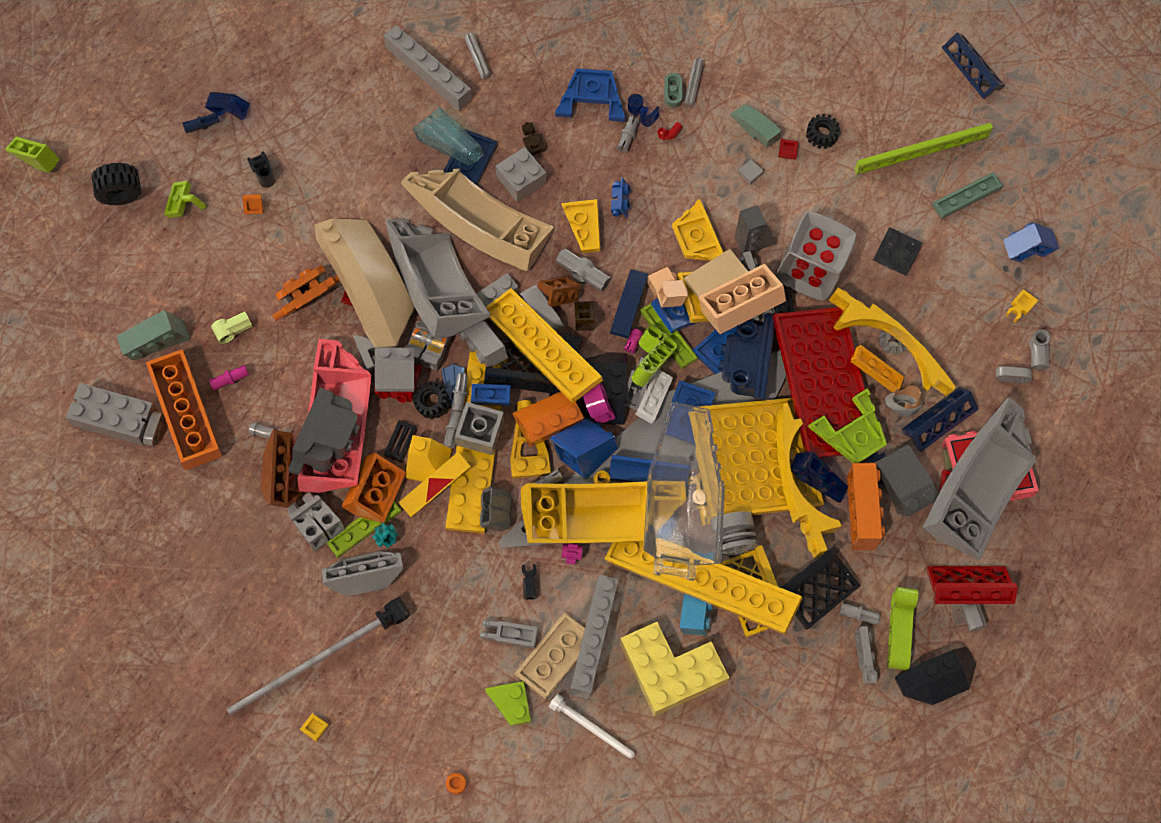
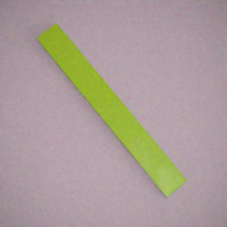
(923, 148)

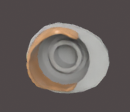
(905, 401)

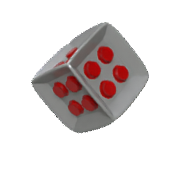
(816, 256)

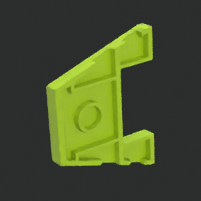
(859, 437)

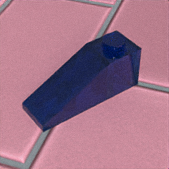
(817, 474)

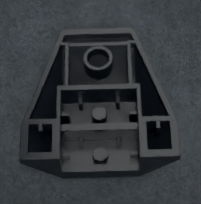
(614, 374)

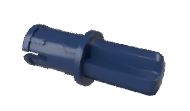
(200, 122)

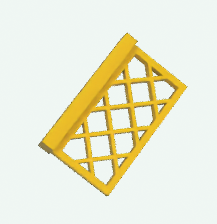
(765, 573)

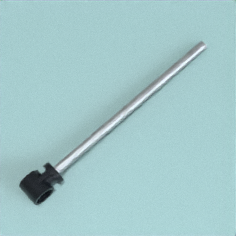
(394, 611)

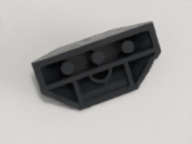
(938, 677)

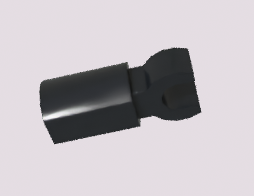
(529, 584)

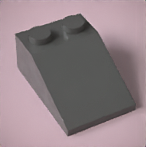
(906, 481)

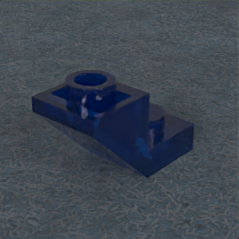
(223, 102)

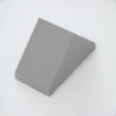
(634, 393)

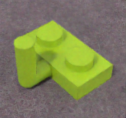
(178, 197)

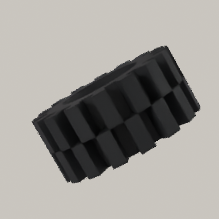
(822, 140)
(439, 407)

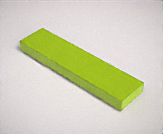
(683, 354)
(357, 532)

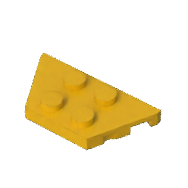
(696, 234)

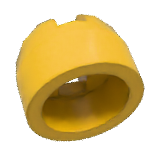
(601, 475)

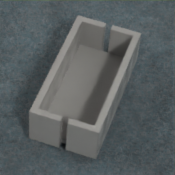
(110, 413)

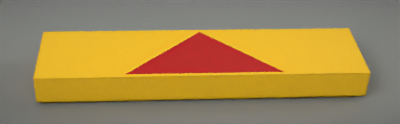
(434, 484)

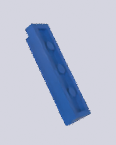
(629, 469)

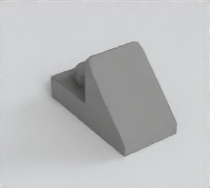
(366, 352)

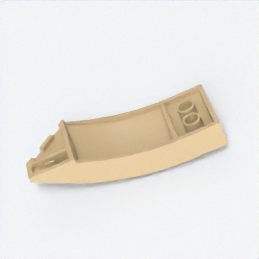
(479, 217)
(367, 278)

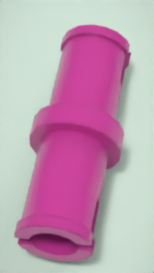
(229, 377)

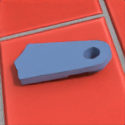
(449, 379)

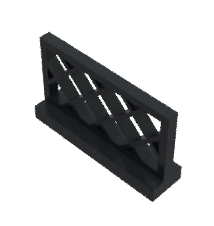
(518, 379)
(812, 571)

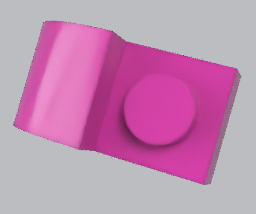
(598, 404)

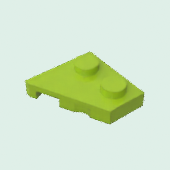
(511, 702)

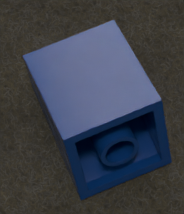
(584, 446)

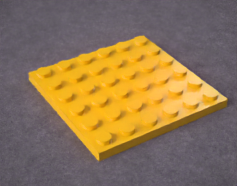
(749, 457)

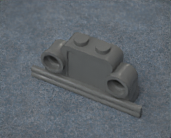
(325, 433)

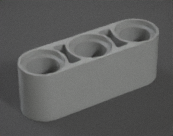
(539, 304)

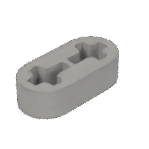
(1013, 374)
(153, 428)

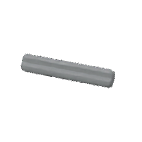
(477, 55)
(693, 82)

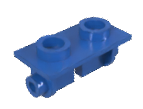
(621, 191)

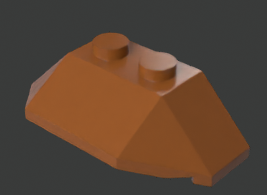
(278, 484)

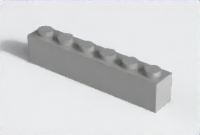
(427, 68)
(593, 637)

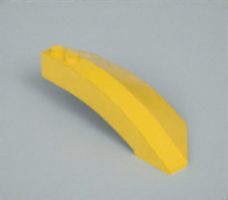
(584, 512)

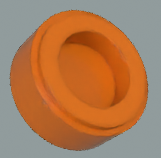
(456, 783)

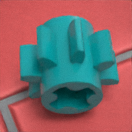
(385, 535)

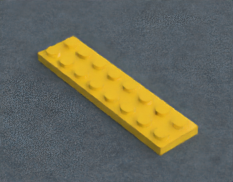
(543, 345)

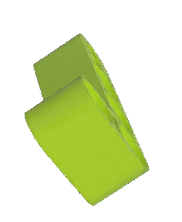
(660, 351)
(900, 628)

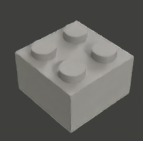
(520, 174)
(479, 428)

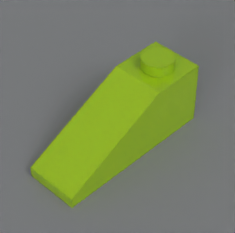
(33, 153)

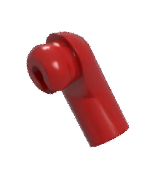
(664, 134)

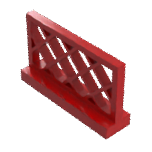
(976, 592)

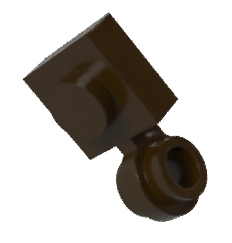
(532, 143)

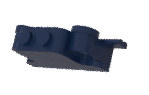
(748, 358)

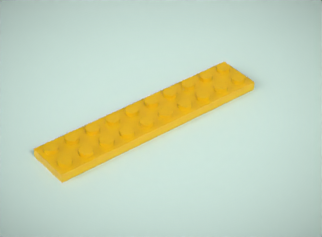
(466, 491)
(716, 586)

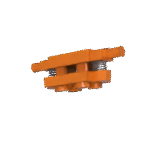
(292, 286)

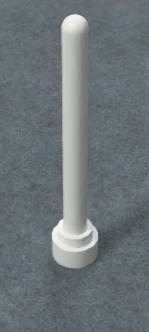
(560, 705)

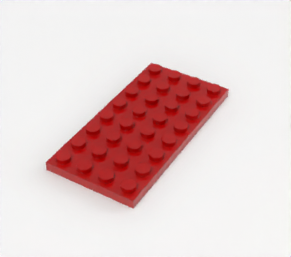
(819, 372)

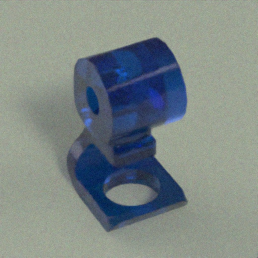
(636, 107)

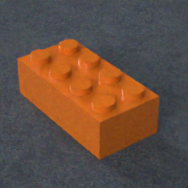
(864, 506)

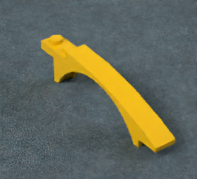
(857, 314)
(812, 521)

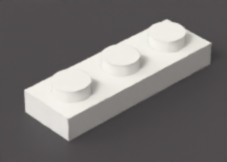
(654, 396)

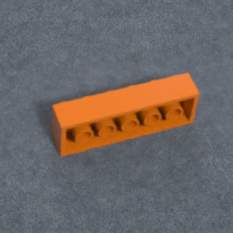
(183, 409)

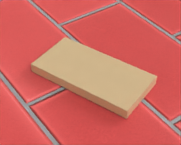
(552, 657)

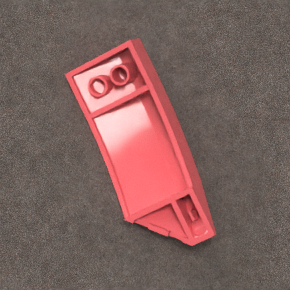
(345, 378)

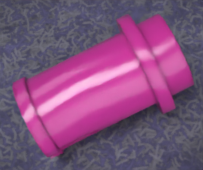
(633, 341)

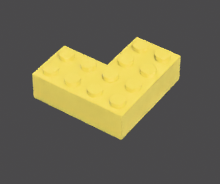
(668, 679)

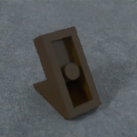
(584, 316)

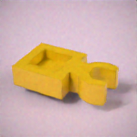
(1022, 304)

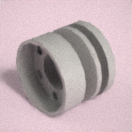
(735, 537)

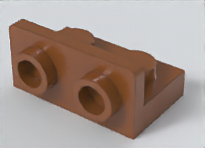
(560, 290)

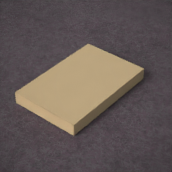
(715, 273)

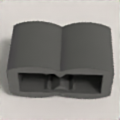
(495, 509)

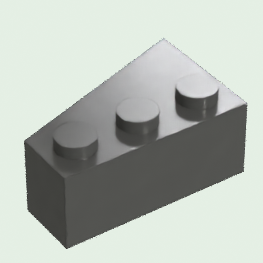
(752, 231)

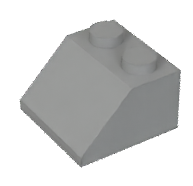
(394, 369)

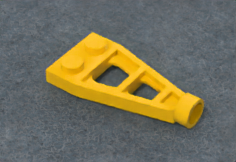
(528, 466)

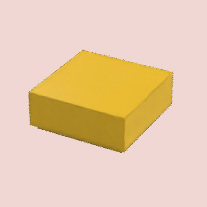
(314, 727)

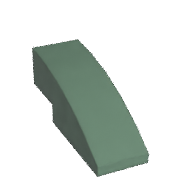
(756, 125)

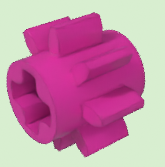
(571, 552)

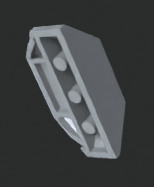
(363, 573)

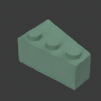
(153, 335)

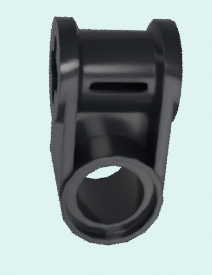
(260, 167)

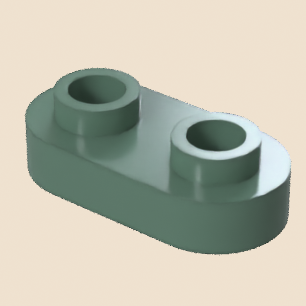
(673, 91)

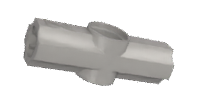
(582, 269)

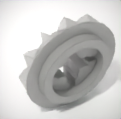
(890, 347)

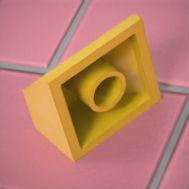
(425, 458)

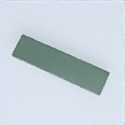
(967, 195)

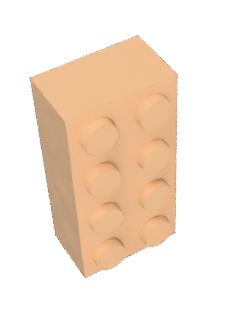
(742, 298)

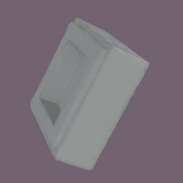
(750, 171)

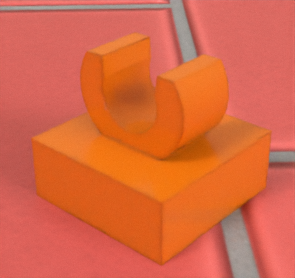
(252, 204)

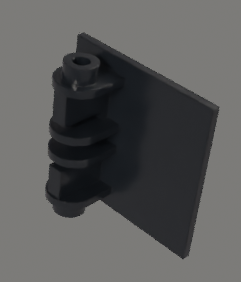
(897, 251)

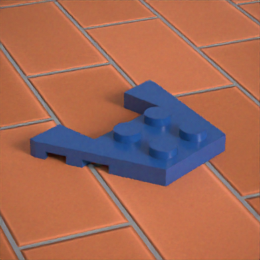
(591, 87)

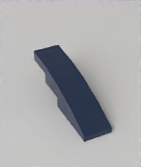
(629, 303)

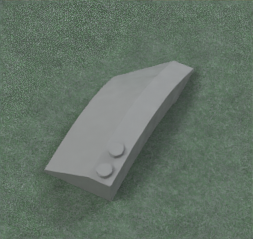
(434, 279)
(983, 482)

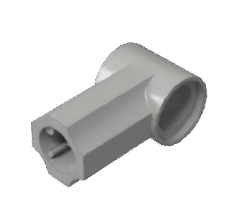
(1039, 351)
(973, 616)

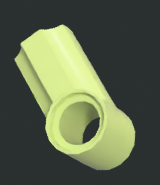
(227, 329)

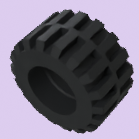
(116, 184)

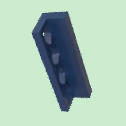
(977, 60)
(940, 413)

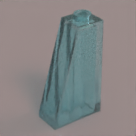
(448, 137)

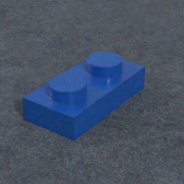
(490, 394)

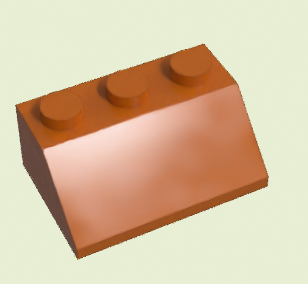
(547, 418)
(375, 489)

